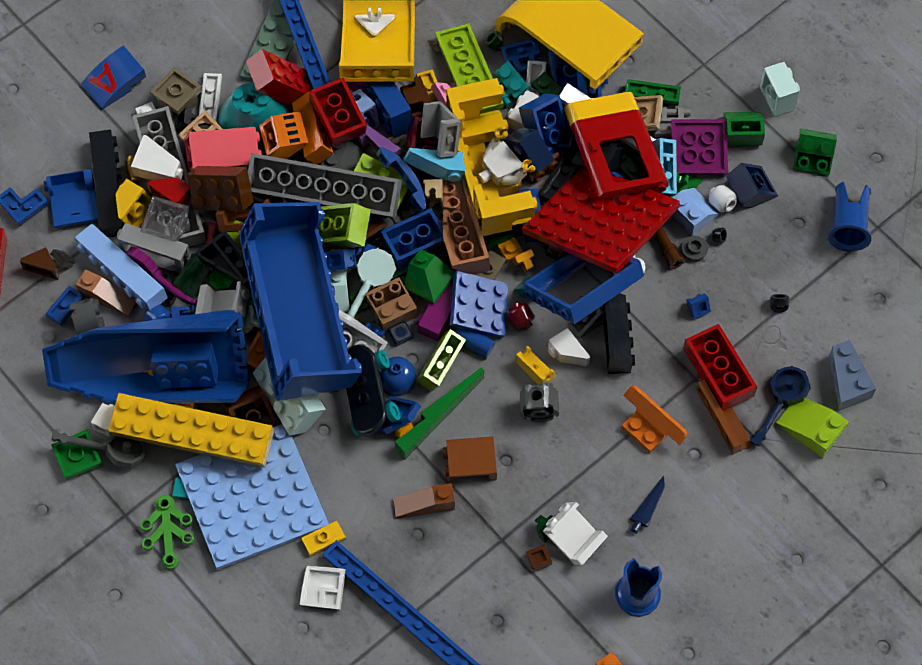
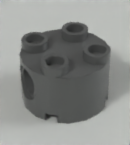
(86, 315)
(539, 402)

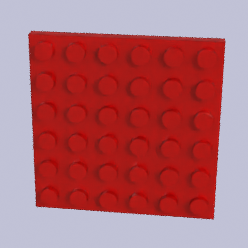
(601, 229)

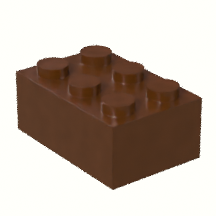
(220, 188)

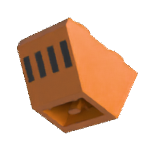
(283, 135)

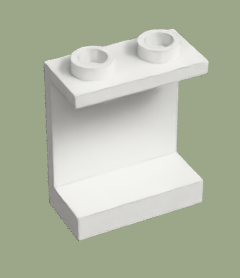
(573, 534)

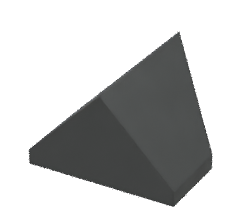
(588, 323)

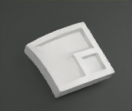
(323, 587)

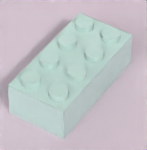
(295, 414)

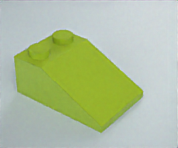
(813, 425)

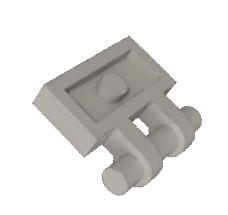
(664, 129)

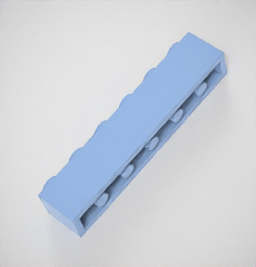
(120, 267)

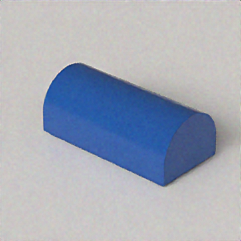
(476, 342)

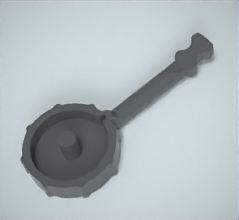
(119, 450)

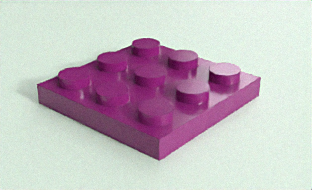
(700, 146)

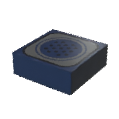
(400, 333)

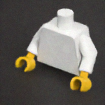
(502, 164)

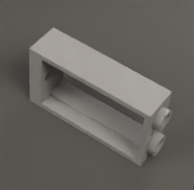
(165, 253)

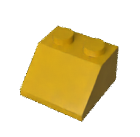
(132, 203)

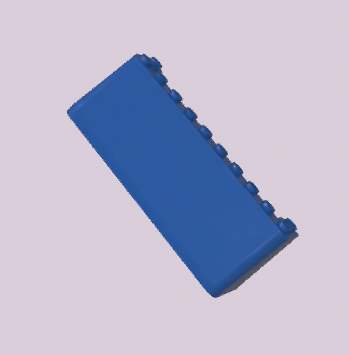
(295, 300)

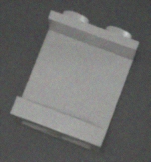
(442, 124)
(223, 300)

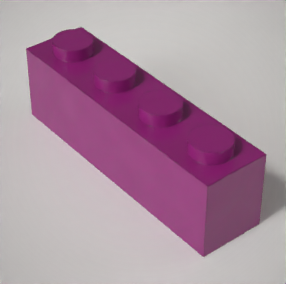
(437, 315)

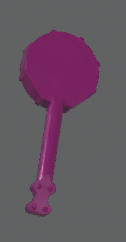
(152, 269)

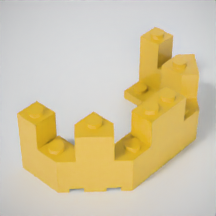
(494, 205)

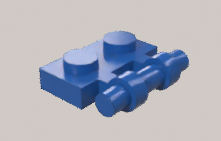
(521, 52)

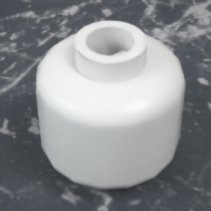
(722, 198)

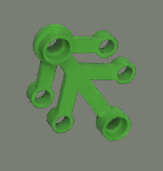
(167, 529)

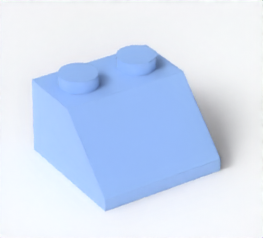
(693, 211)

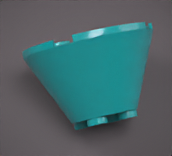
(249, 109)

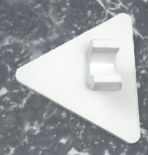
(374, 22)

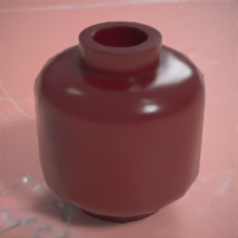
(521, 316)

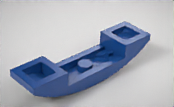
(390, 159)

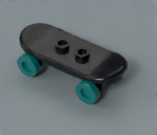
(367, 395)

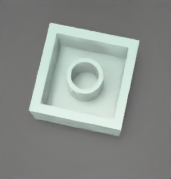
(779, 88)

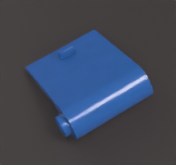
(72, 198)

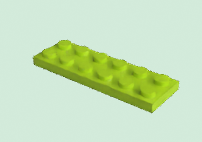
(464, 58)

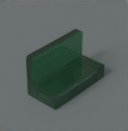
(193, 276)

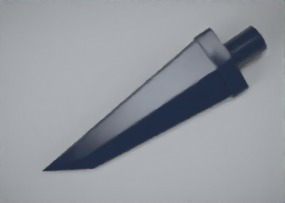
(645, 511)

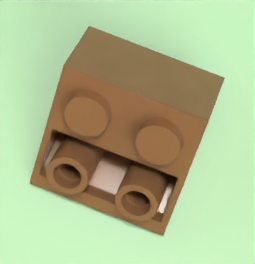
(391, 304)

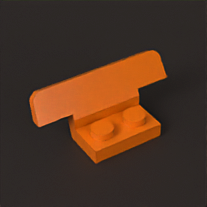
(650, 422)

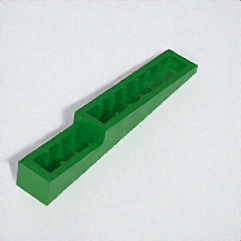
(436, 413)

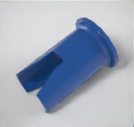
(850, 221)
(650, 600)

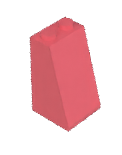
(221, 147)

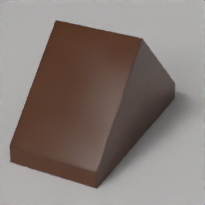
(40, 263)

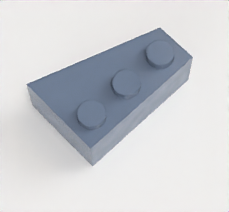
(849, 376)

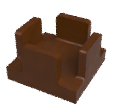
(415, 96)

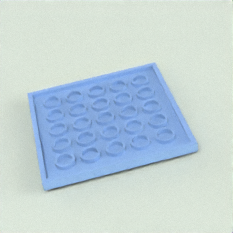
(251, 506)

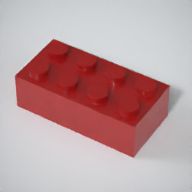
(278, 77)
(720, 367)

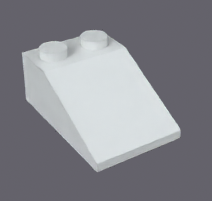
(359, 334)

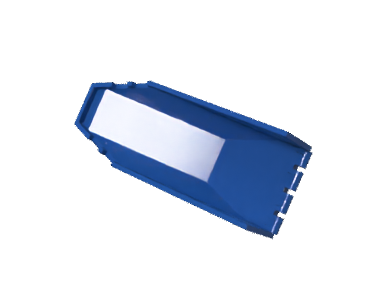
(117, 356)

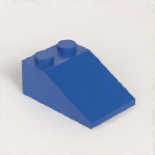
(547, 117)

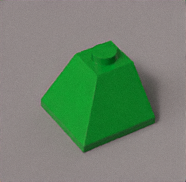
(427, 276)

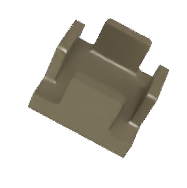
(176, 92)

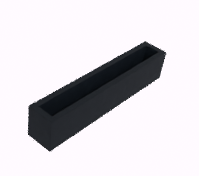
(106, 180)

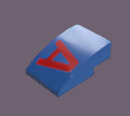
(113, 77)

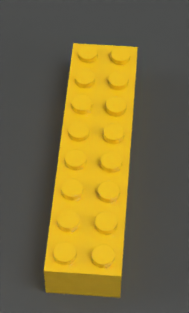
(191, 430)

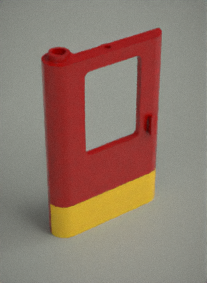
(609, 120)

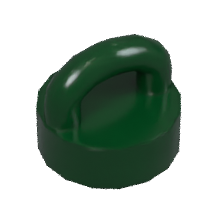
(495, 40)

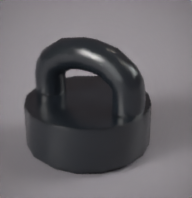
(779, 300)

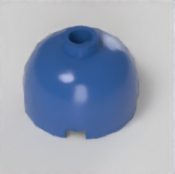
(399, 376)

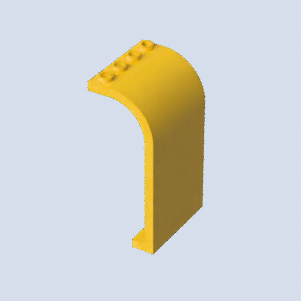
(578, 31)
(382, 56)

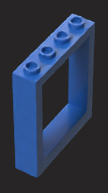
(565, 266)

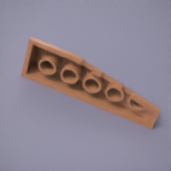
(462, 230)

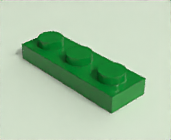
(670, 93)

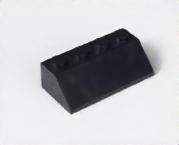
(617, 337)

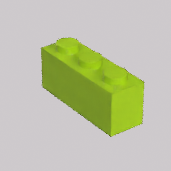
(440, 360)

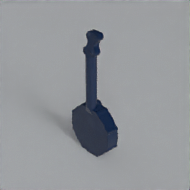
(788, 387)

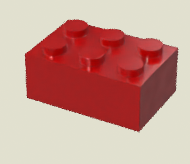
(337, 112)

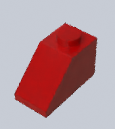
(170, 189)

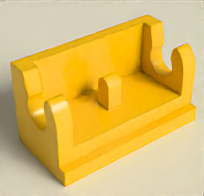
(534, 367)

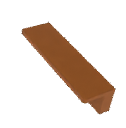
(725, 421)

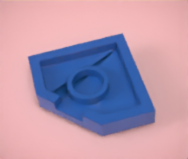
(408, 410)

